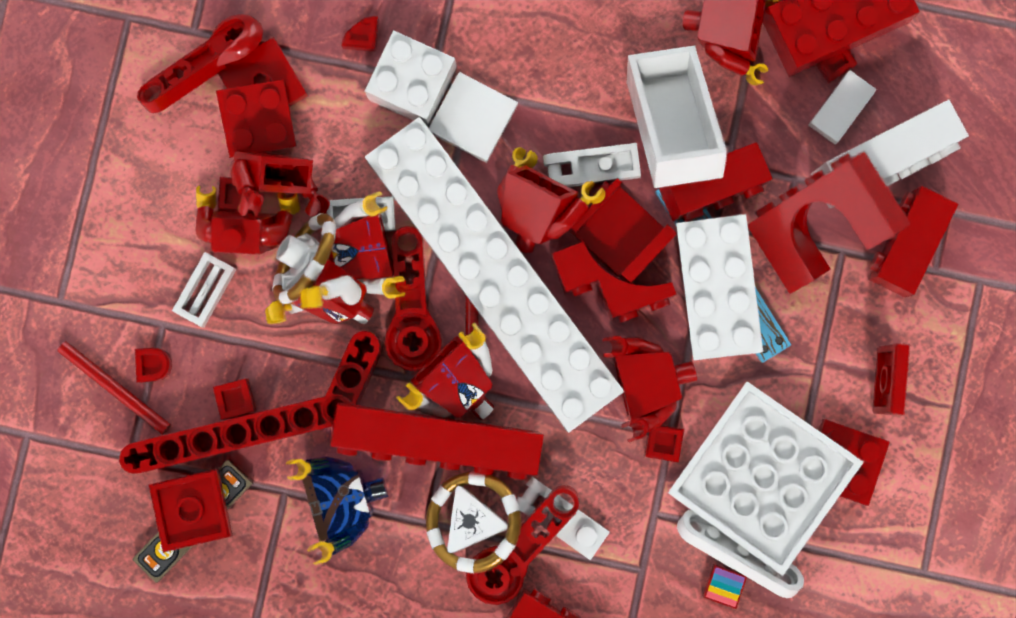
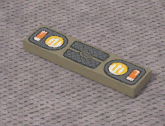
(158, 563)

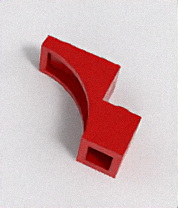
(621, 299)

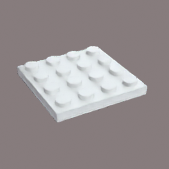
(765, 478)

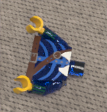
(337, 501)

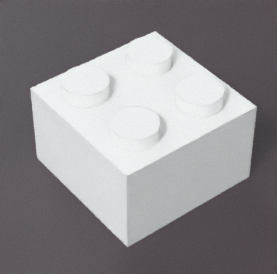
(410, 78)

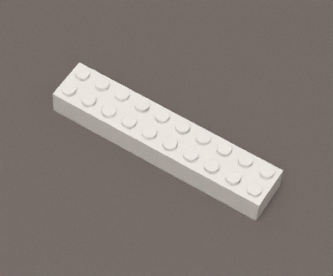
(494, 274)

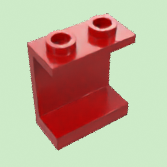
(622, 232)

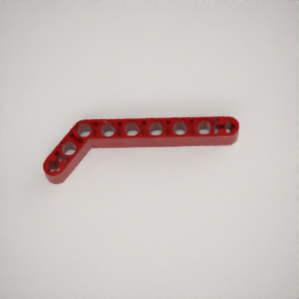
(255, 423)

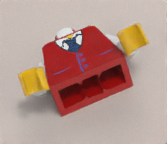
(363, 247)
(333, 297)
(454, 379)

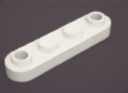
(718, 545)

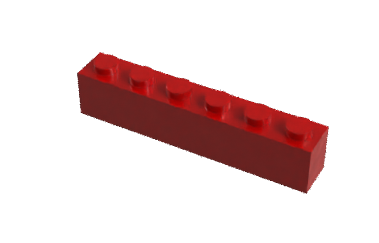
(435, 439)

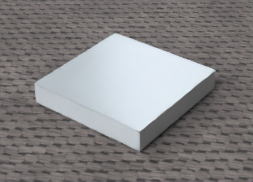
(473, 117)

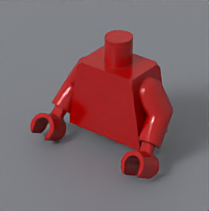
(274, 174)
(648, 382)

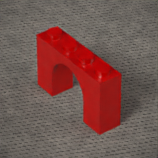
(851, 188)

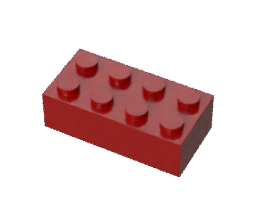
(821, 29)

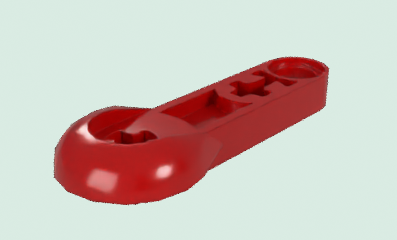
(229, 42)
(411, 310)
(526, 549)

